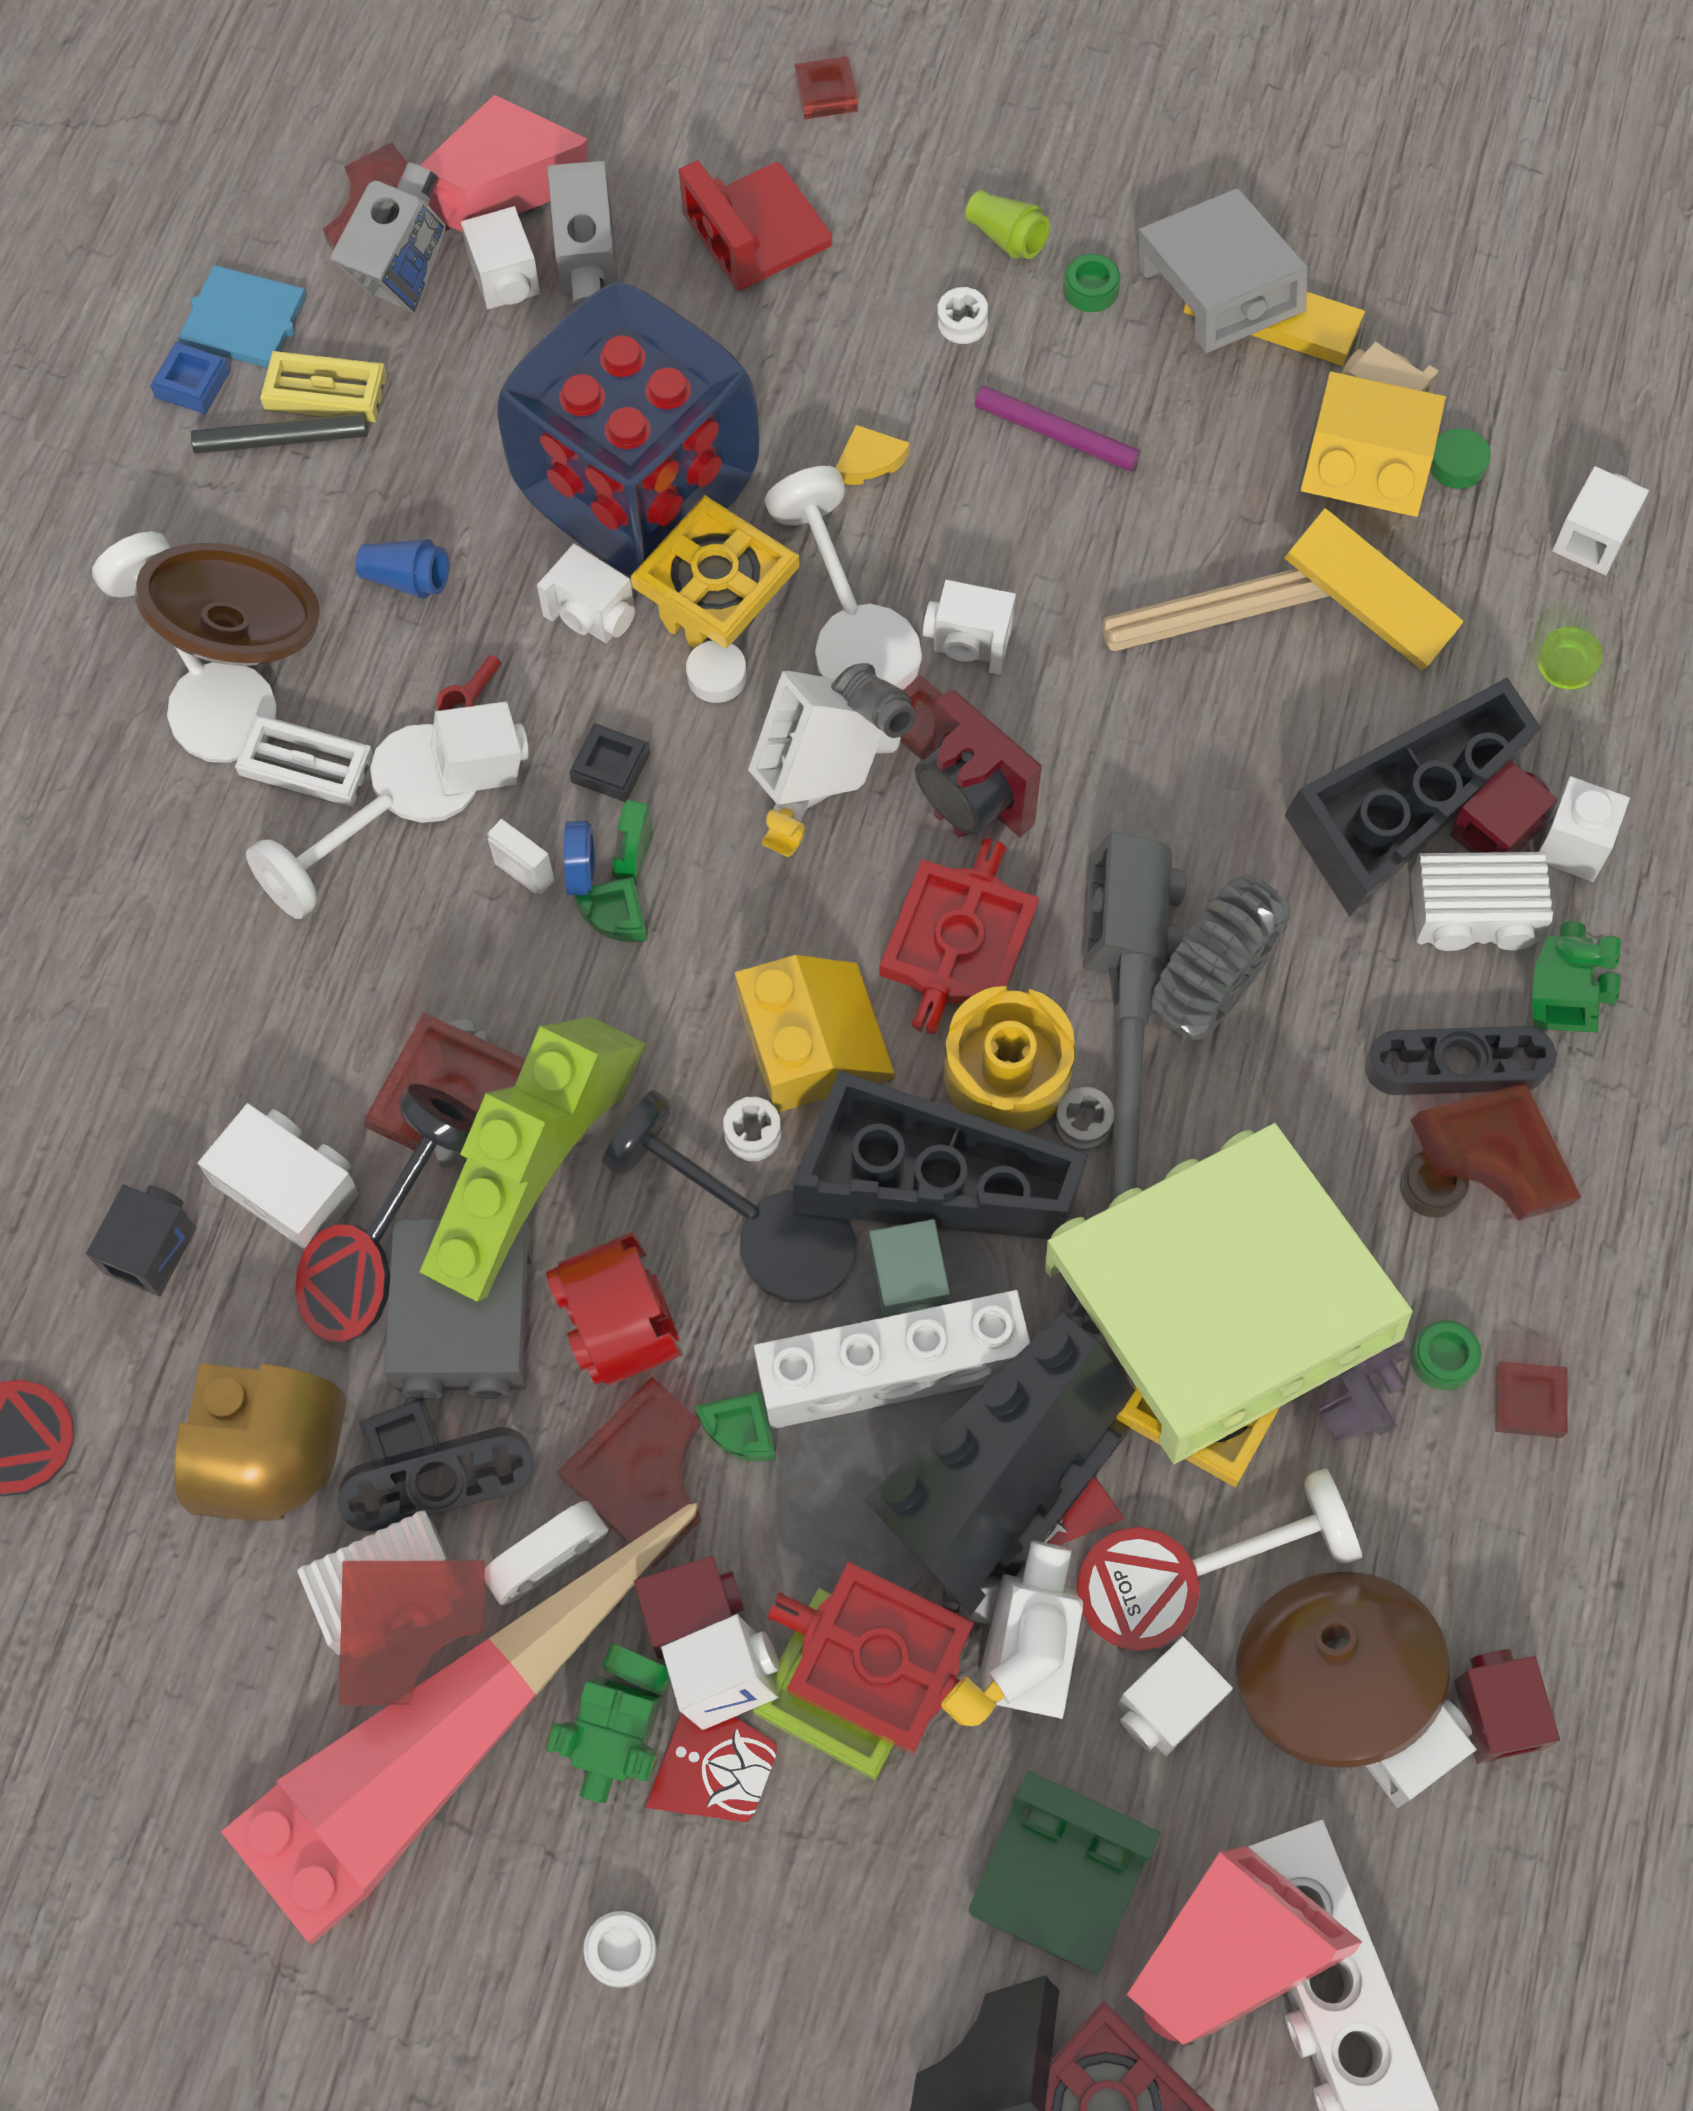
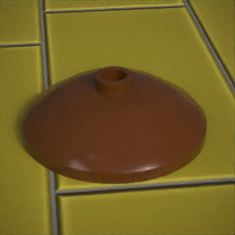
(226, 603)
(1347, 1701)

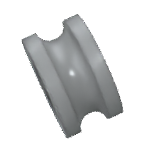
(1071, 1104)

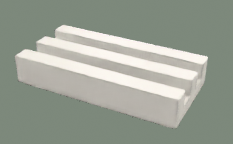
(327, 790)

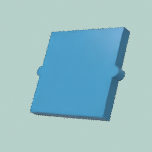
(242, 316)

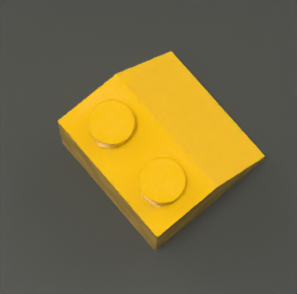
(1373, 444)
(809, 1023)

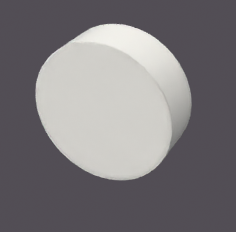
(716, 672)
(620, 1949)

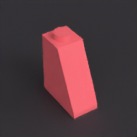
(499, 162)
(1236, 1948)

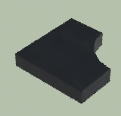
(1002, 2057)

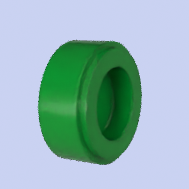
(1091, 282)
(1460, 458)
(1446, 1355)
(637, 1669)

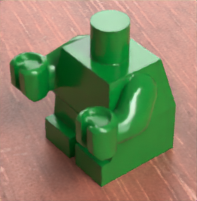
(1564, 981)
(609, 1736)

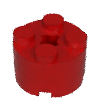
(616, 1310)

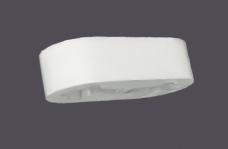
(544, 1552)

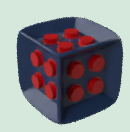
(627, 424)

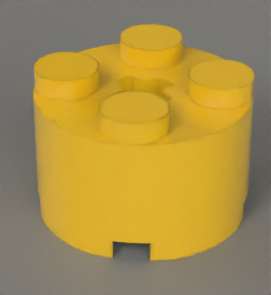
(1013, 1028)

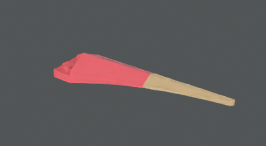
(364, 1799)

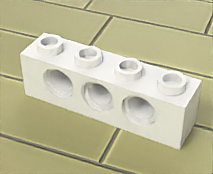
(889, 1359)
(1367, 2002)

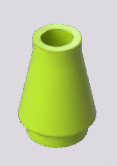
(1010, 223)

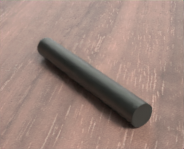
(279, 433)

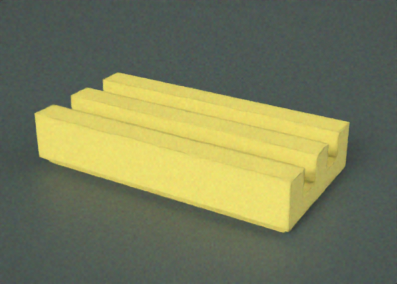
(321, 394)

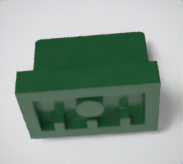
(1062, 1872)

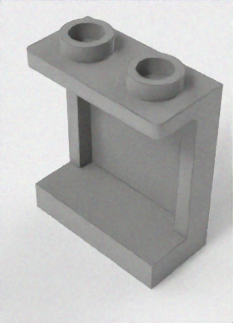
(1226, 268)

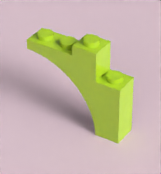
(520, 1141)

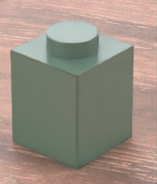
(908, 1268)

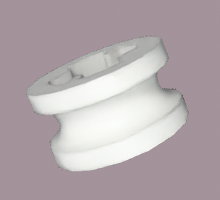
(957, 302)
(734, 1122)

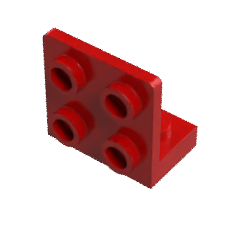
(753, 222)

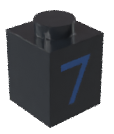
(142, 1238)

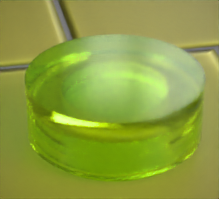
(1570, 657)

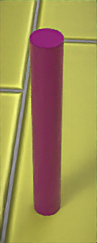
(1057, 428)

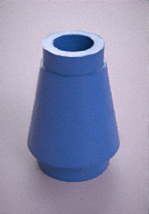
(407, 566)

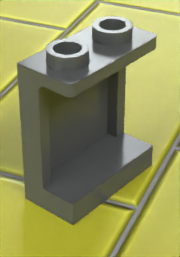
(446, 1338)

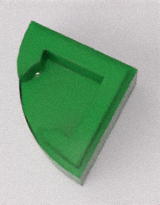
(638, 831)
(614, 910)
(739, 1426)

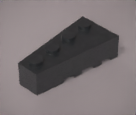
(1395, 798)
(919, 1161)

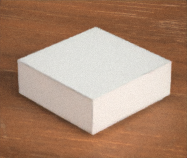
(520, 857)

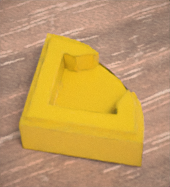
(871, 455)

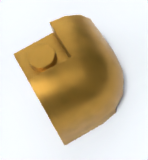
(256, 1441)

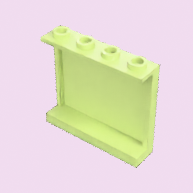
(1229, 1288)

